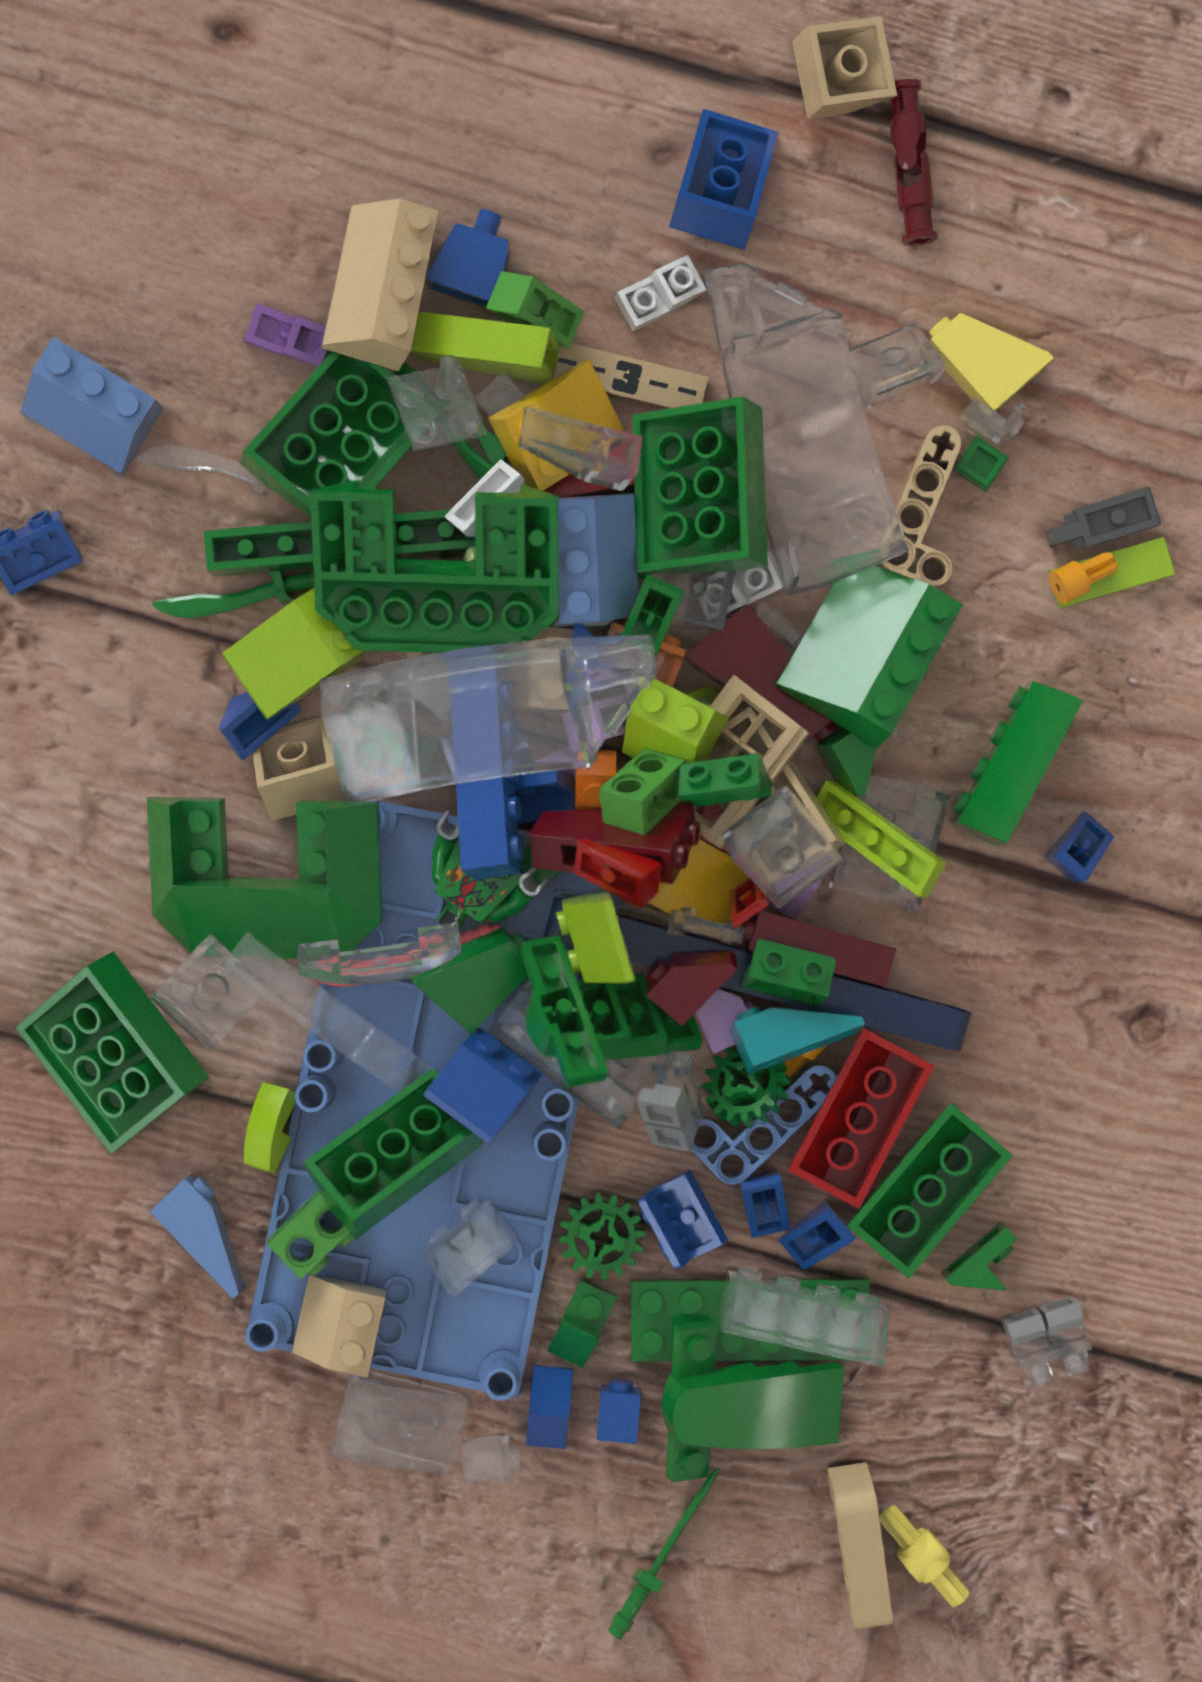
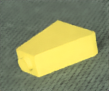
(985, 359)

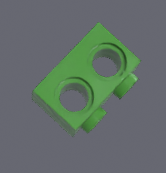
(530, 302)
(641, 791)
(306, 1225)

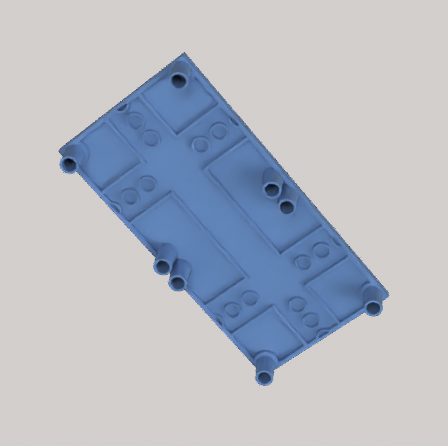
(424, 1332)

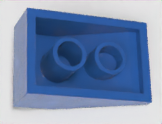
(724, 179)

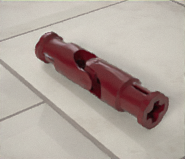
(909, 140)

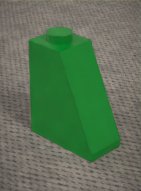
(476, 978)

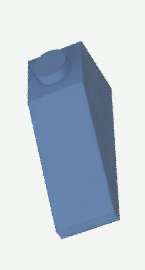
(198, 1225)

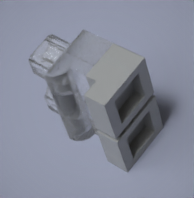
(674, 1105)
(1065, 1339)

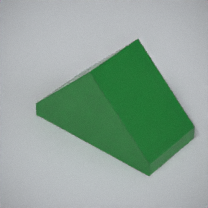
(653, 610)
(848, 760)

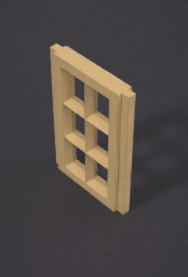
(774, 759)

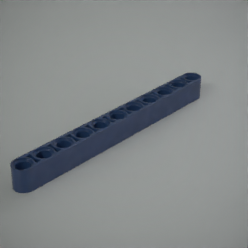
(877, 1005)

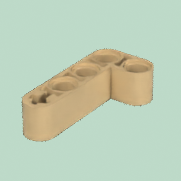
(925, 504)
(860, 1545)

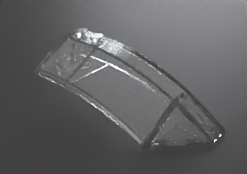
(481, 712)

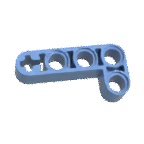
(780, 1128)

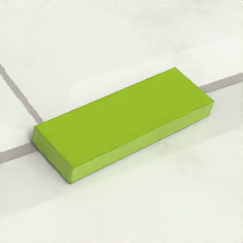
(1136, 567)

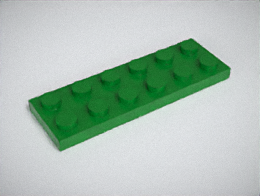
(667, 1302)

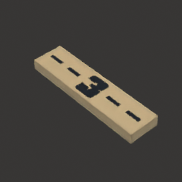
(636, 378)

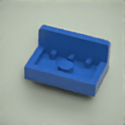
(544, 793)
(681, 1219)

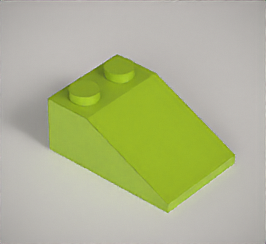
(290, 656)
(596, 938)

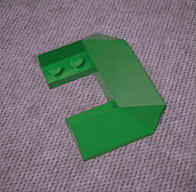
(434, 603)
(331, 900)

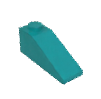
(784, 1034)

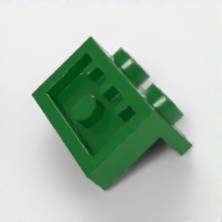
(724, 780)
(789, 973)

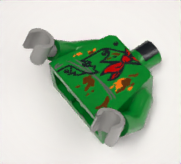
(482, 898)

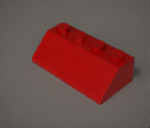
(860, 1118)

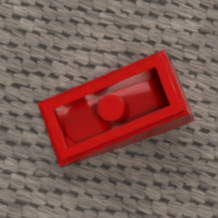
(618, 871)
(746, 902)

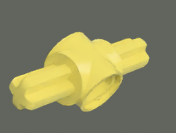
(923, 1555)

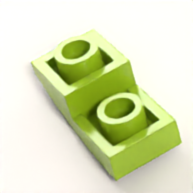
(264, 1135)

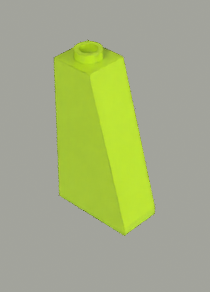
(487, 346)

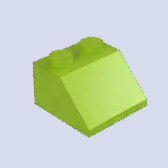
(672, 724)

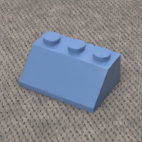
(89, 406)
(597, 558)

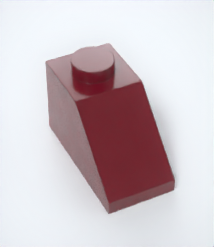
(688, 981)

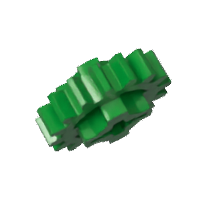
(738, 1102)
(619, 1240)

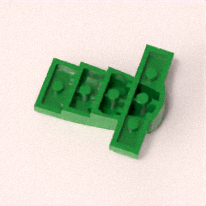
(594, 1020)
(742, 1404)

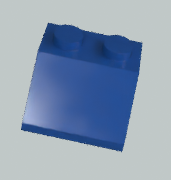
(483, 1085)

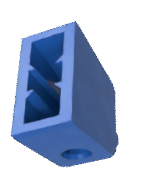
(471, 260)

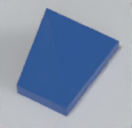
(247, 727)

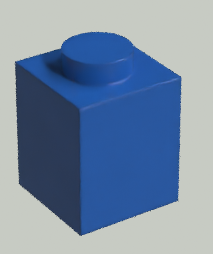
(619, 1412)

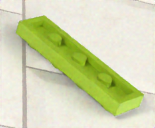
(881, 840)

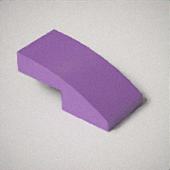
(286, 335)

